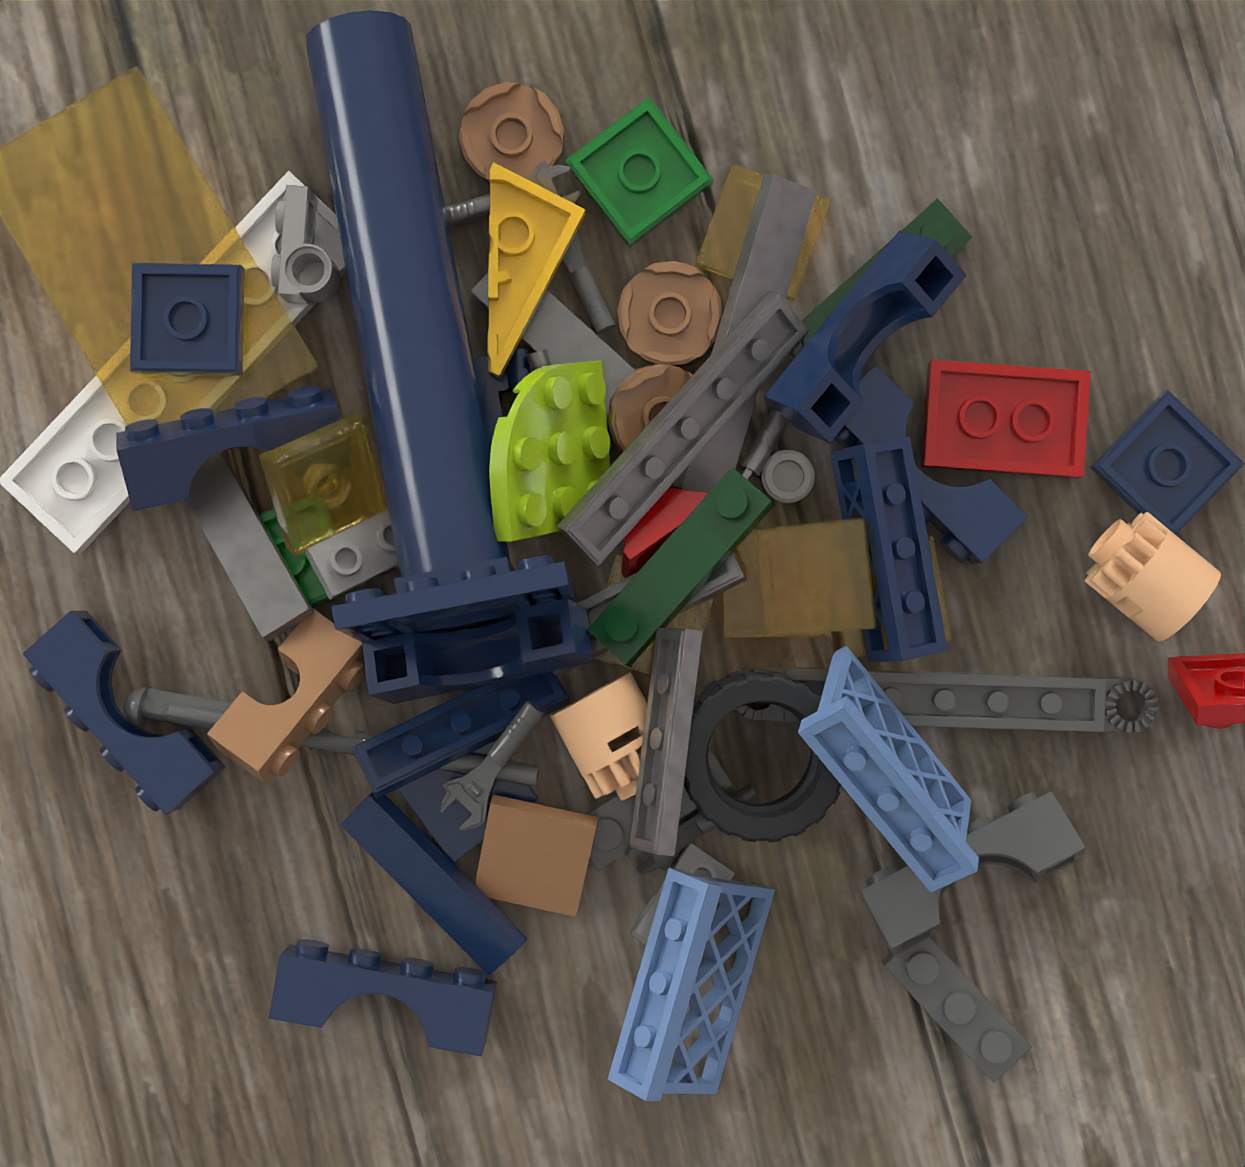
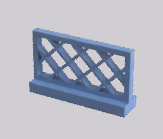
(891, 773)
(671, 979)

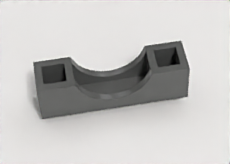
(1030, 839)

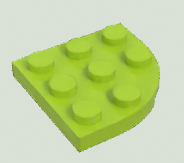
(548, 449)

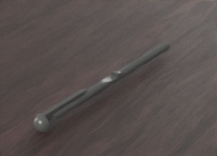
(204, 713)

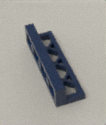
(897, 547)

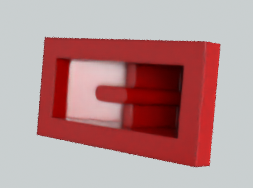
(657, 527)

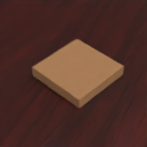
(535, 855)

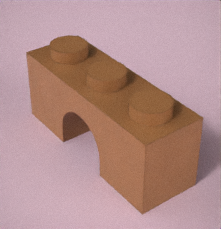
(268, 736)

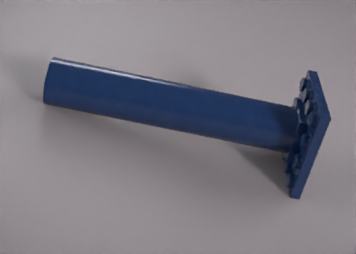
(412, 344)

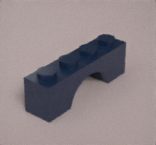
(899, 287)
(164, 457)
(969, 517)
(523, 645)
(79, 664)
(449, 1005)

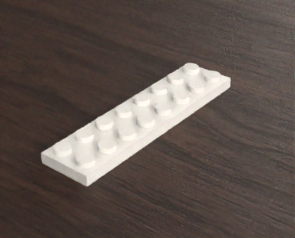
(73, 469)

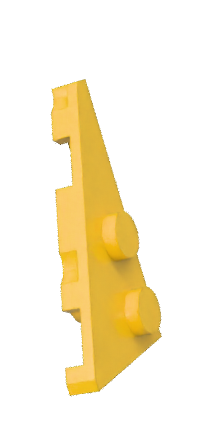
(527, 243)

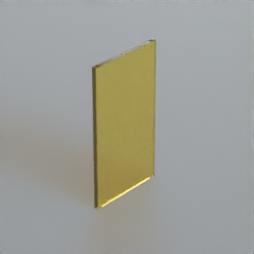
(119, 189)

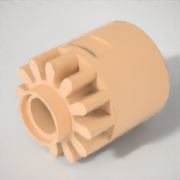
(1151, 575)
(606, 735)

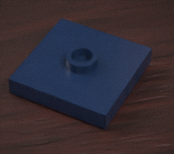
(187, 319)
(1167, 463)
(426, 797)

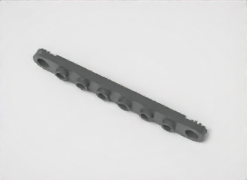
(990, 700)

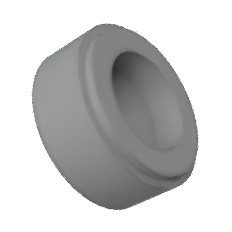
(787, 476)

